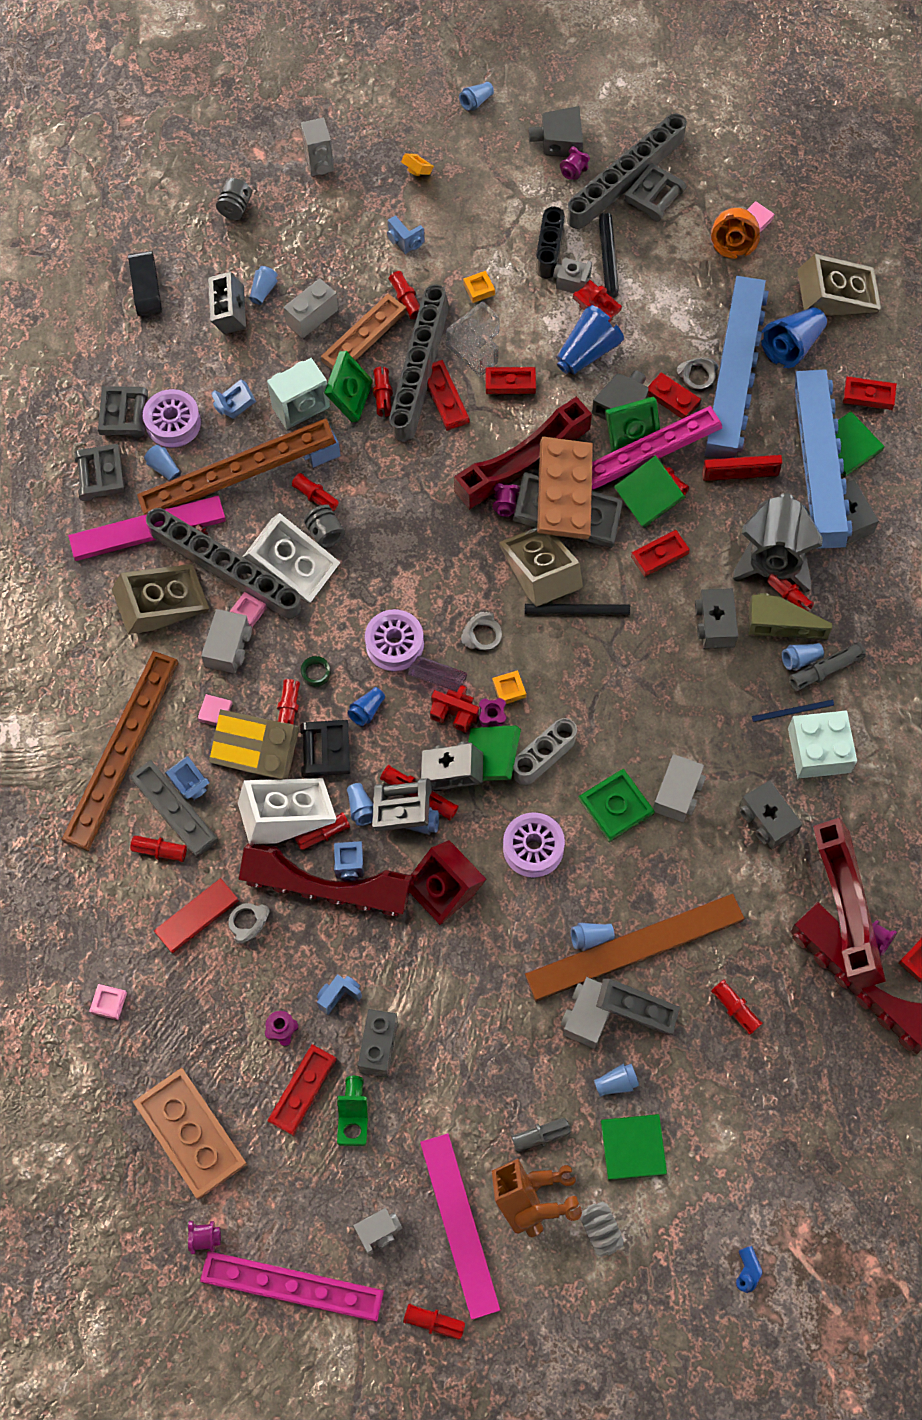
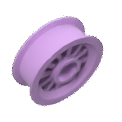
(165, 406)
(377, 649)
(550, 828)

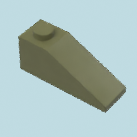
(781, 618)

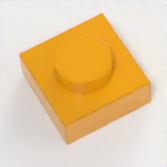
(416, 164)
(479, 286)
(509, 687)

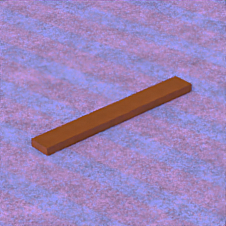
(238, 467)
(120, 751)
(634, 947)

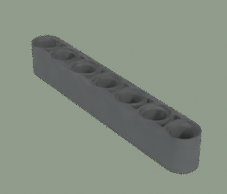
(625, 171)
(419, 362)
(217, 552)

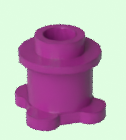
(574, 164)
(505, 499)
(492, 708)
(883, 937)
(282, 1035)
(203, 1237)

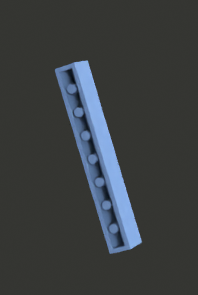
(736, 365)
(820, 457)

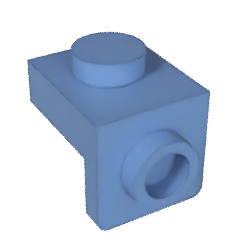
(404, 238)
(233, 400)
(187, 779)
(348, 860)
(331, 994)

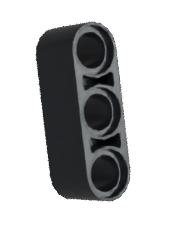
(550, 241)
(144, 283)

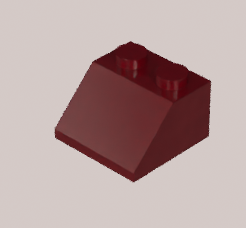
(445, 881)

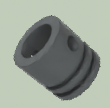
(232, 200)
(324, 526)

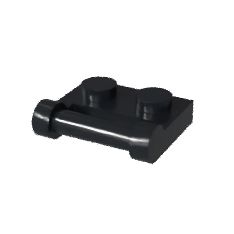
(334, 748)

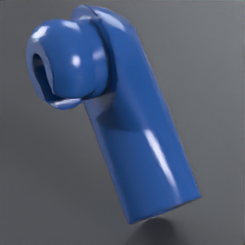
(751, 1272)

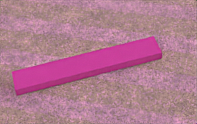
(658, 443)
(136, 532)
(460, 1227)
(292, 1286)

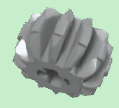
(601, 1229)

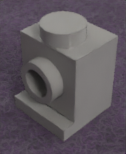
(572, 275)
(378, 1230)

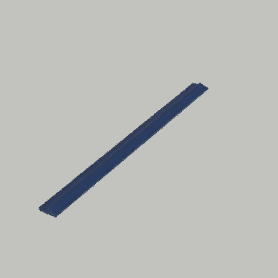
(792, 710)

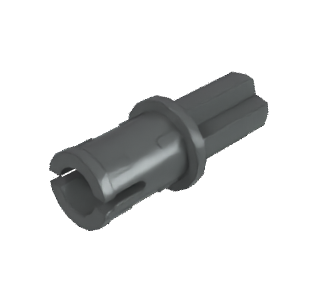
(540, 1135)

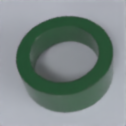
(311, 661)

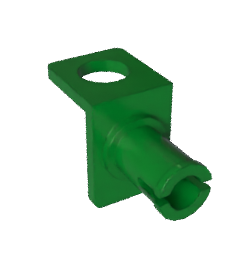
(352, 1111)

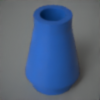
(364, 708)

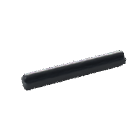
(608, 254)

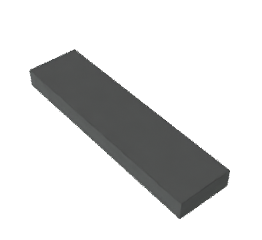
(173, 808)

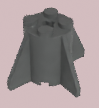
(779, 540)

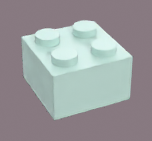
(298, 393)
(822, 744)

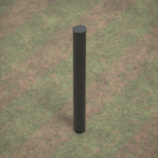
(579, 609)

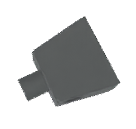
(559, 132)
(619, 392)

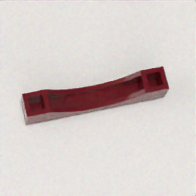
(479, 479)
(269, 867)
(857, 932)
(822, 937)

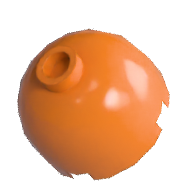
(735, 233)

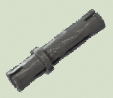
(818, 671)

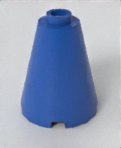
(791, 337)
(588, 341)

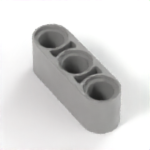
(550, 740)

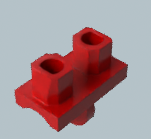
(597, 296)
(455, 704)

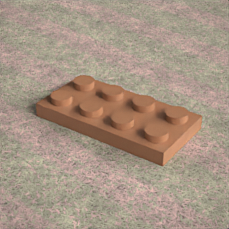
(565, 488)
(190, 1133)

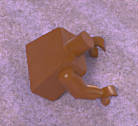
(518, 1198)

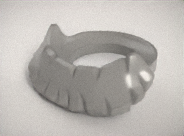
(708, 364)
(481, 618)
(244, 935)

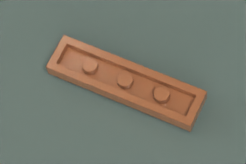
(366, 330)

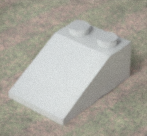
(292, 557)
(284, 808)

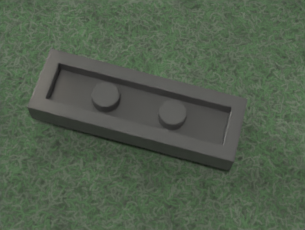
(637, 1006)

